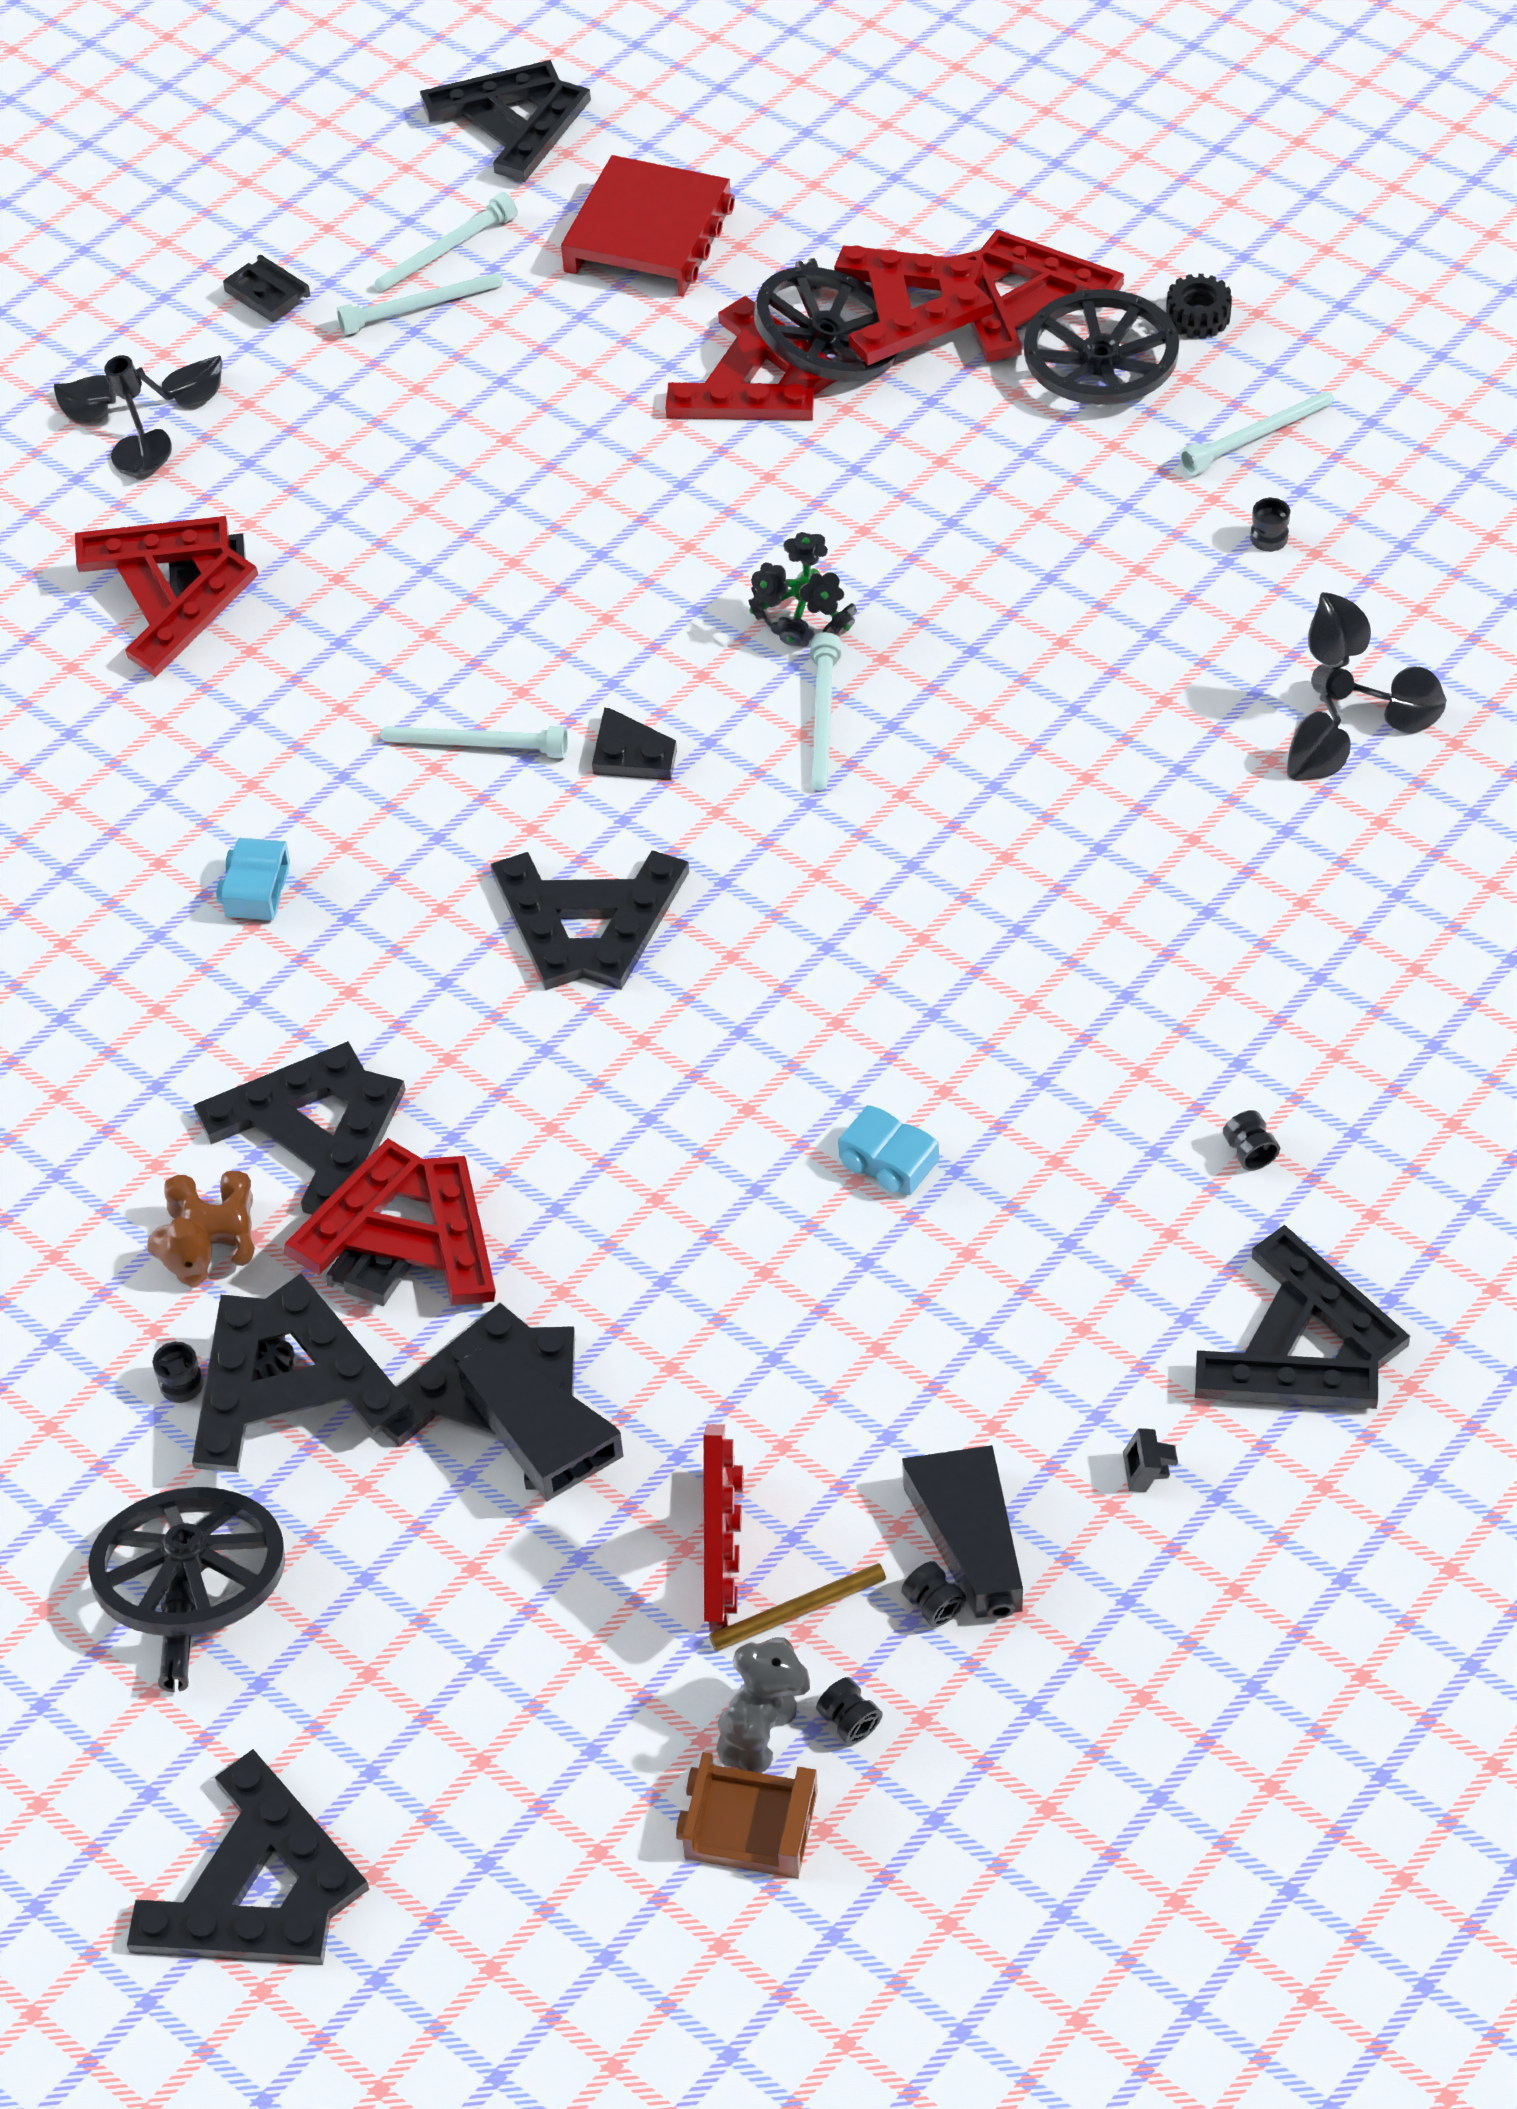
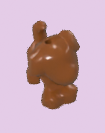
(187, 1241)

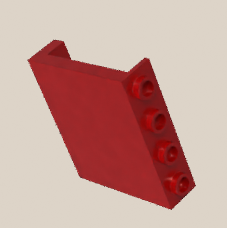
(649, 220)

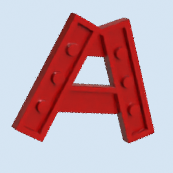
(1051, 277)
(898, 323)
(728, 388)
(171, 619)
(354, 1221)
(721, 1520)

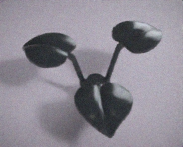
(146, 452)
(1335, 634)

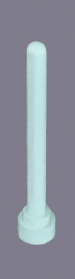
(500, 209)
(353, 318)
(1197, 457)
(825, 652)
(550, 741)

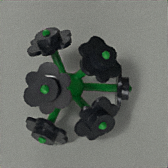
(809, 587)

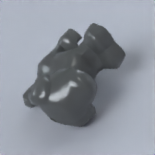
(765, 1699)

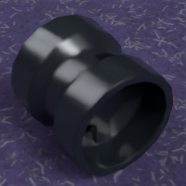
(1270, 524)
(1249, 1136)
(177, 1372)
(933, 1593)
(849, 1710)

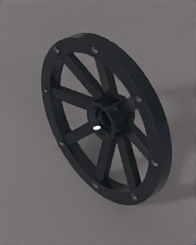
(823, 328)
(1100, 351)
(186, 1553)

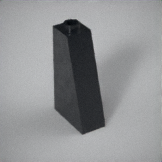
(537, 1421)
(968, 1521)

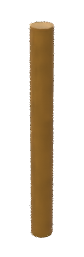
(797, 1607)

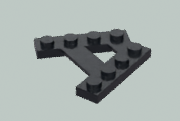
(486, 102)
(631, 904)
(272, 1107)
(1268, 1369)
(339, 1373)
(437, 1386)
(210, 1917)

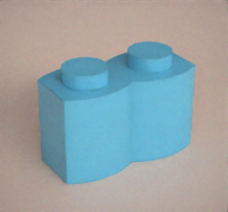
(254, 878)
(888, 1150)

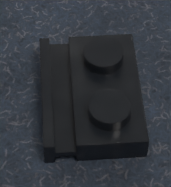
(266, 288)
(367, 1275)

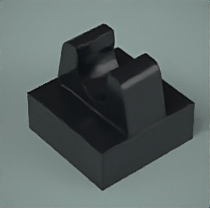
(1147, 1459)

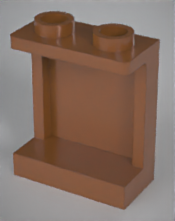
(747, 1818)

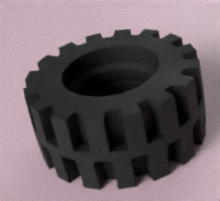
(1204, 292)

